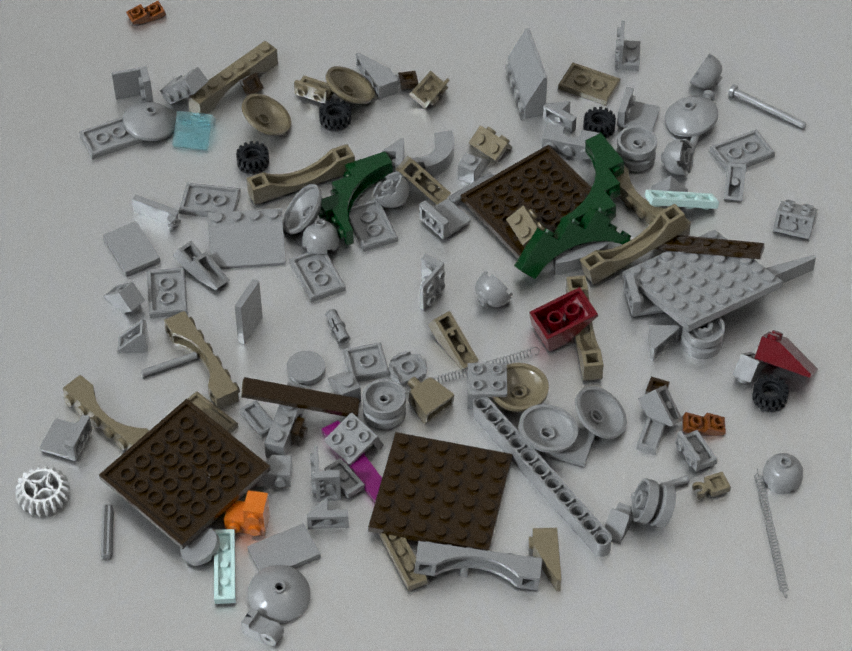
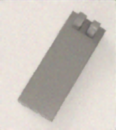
(156, 211)

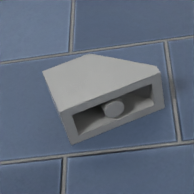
(471, 167)
(125, 297)
(748, 368)
(345, 385)
(661, 406)

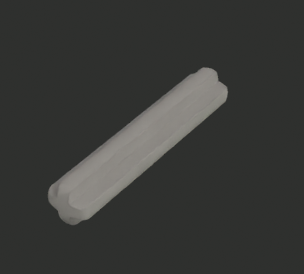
(456, 198)
(107, 531)

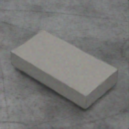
(257, 418)
(651, 436)

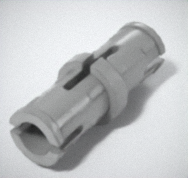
(337, 326)

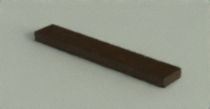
(714, 246)
(299, 397)

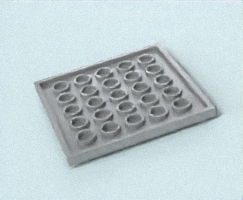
(702, 286)

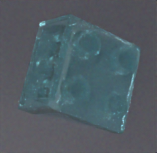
(193, 130)

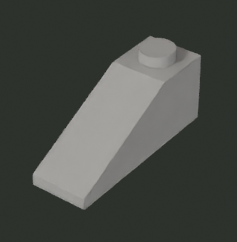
(379, 76)

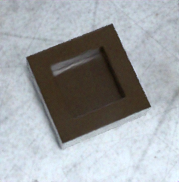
(408, 80)
(251, 84)
(656, 383)
(298, 431)

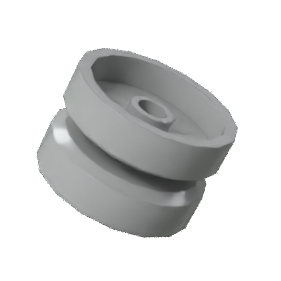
(637, 147)
(704, 340)
(384, 404)
(653, 503)

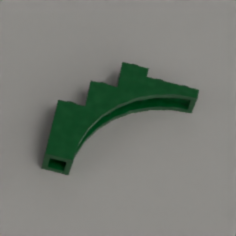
(606, 187)
(345, 192)
(547, 245)

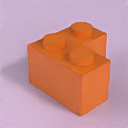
(249, 515)

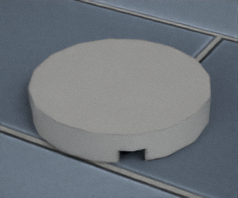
(407, 365)
(306, 367)
(201, 548)

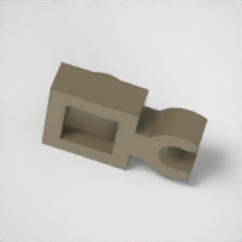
(714, 484)

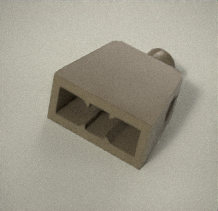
(429, 398)

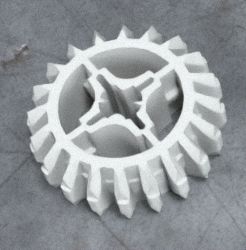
(45, 497)

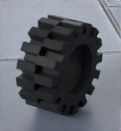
(600, 115)
(335, 122)
(252, 165)
(770, 402)

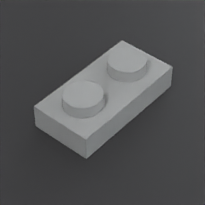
(349, 482)

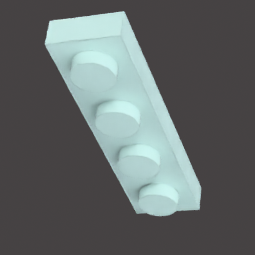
(682, 199)
(225, 568)

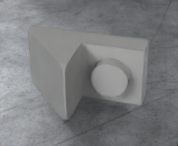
(559, 114)
(396, 153)
(735, 181)
(323, 518)
(619, 522)

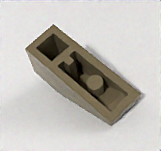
(423, 180)
(452, 340)
(546, 546)

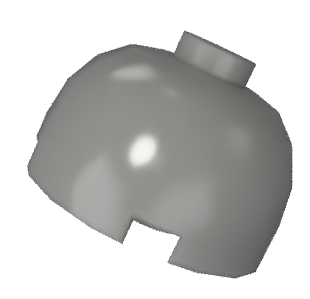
(708, 73)
(678, 157)
(392, 191)
(320, 237)
(491, 291)
(783, 473)

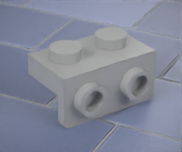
(695, 450)

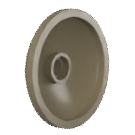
(349, 85)
(266, 114)
(525, 387)

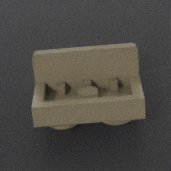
(313, 89)
(428, 89)
(489, 143)
(524, 224)

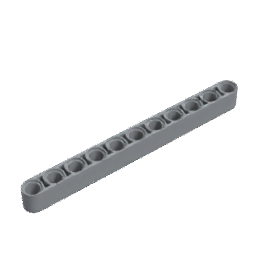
(548, 483)

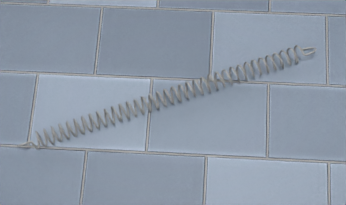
(484, 362)
(771, 535)

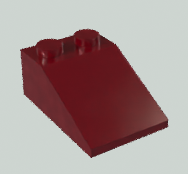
(562, 318)
(781, 352)

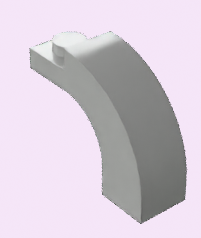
(441, 157)

